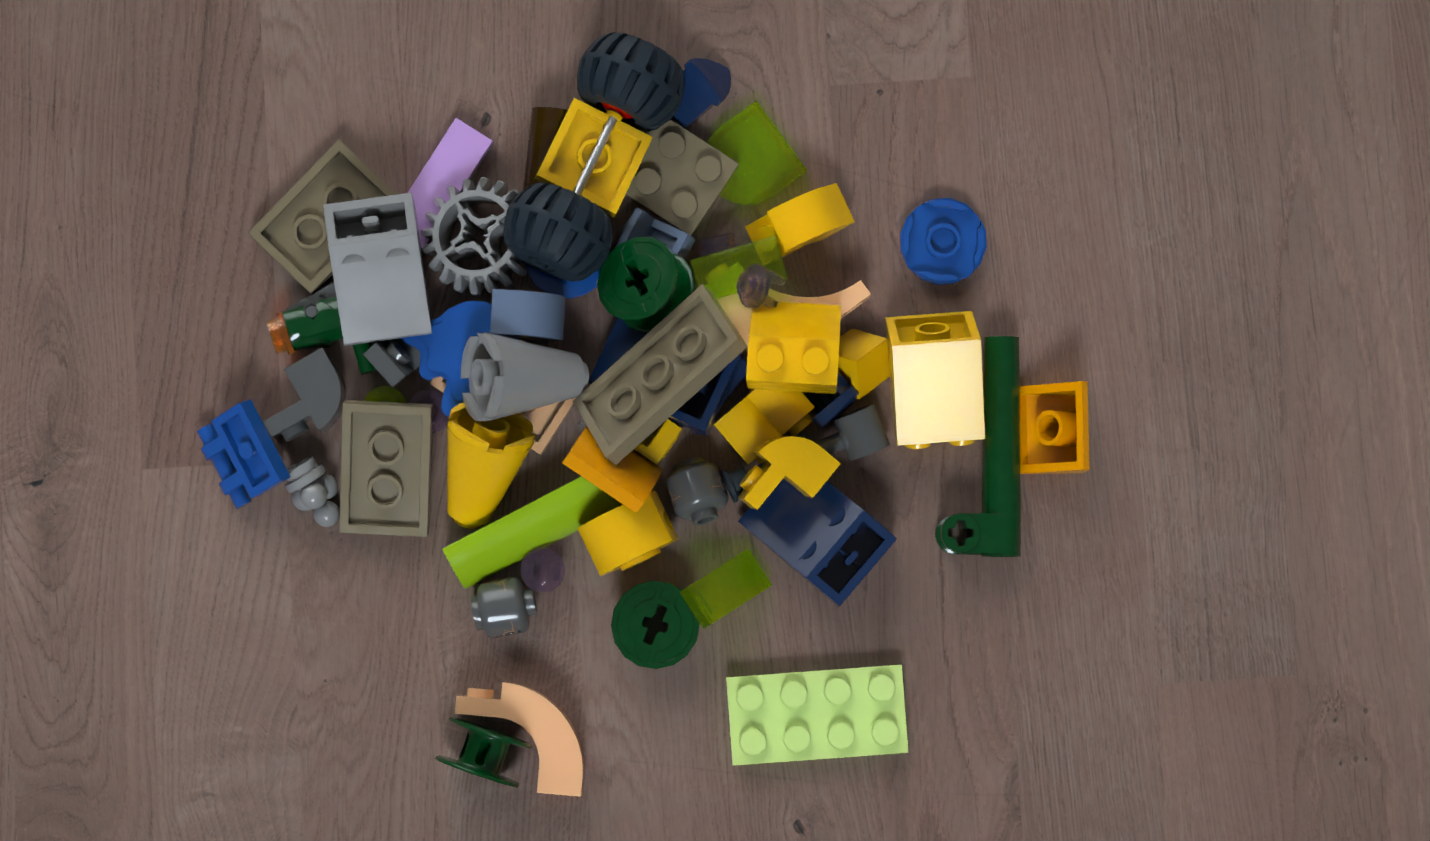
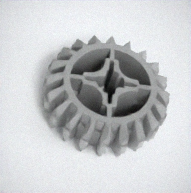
(463, 245)

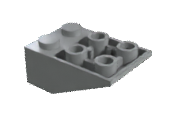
(377, 268)

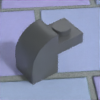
(320, 393)

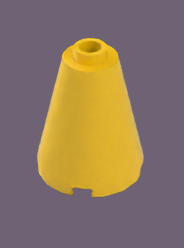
(482, 463)

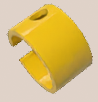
(626, 537)

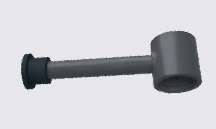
(857, 433)

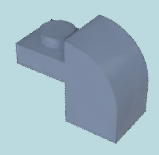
(528, 315)

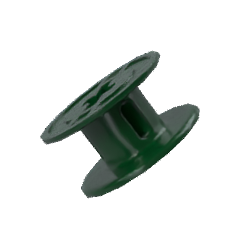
(641, 268)
(643, 602)
(484, 752)

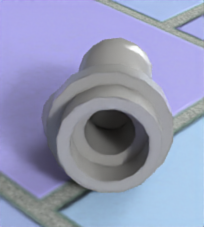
(312, 489)

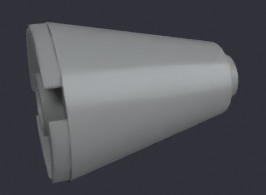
(517, 376)

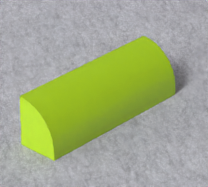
(525, 530)

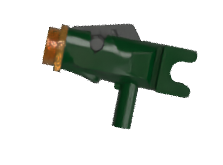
(311, 325)

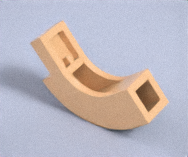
(553, 733)

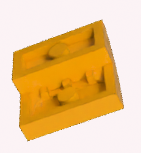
(626, 482)

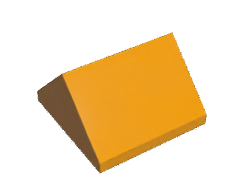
(1054, 428)

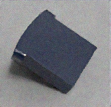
(705, 86)
(832, 405)

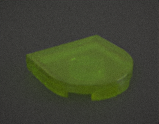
(763, 157)

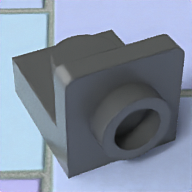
(393, 359)

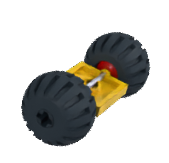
(594, 156)

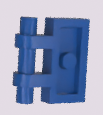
(242, 454)

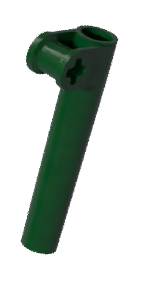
(998, 527)

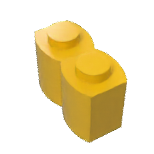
(762, 417)

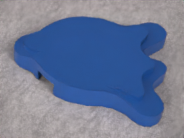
(444, 348)

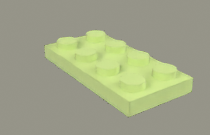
(817, 715)

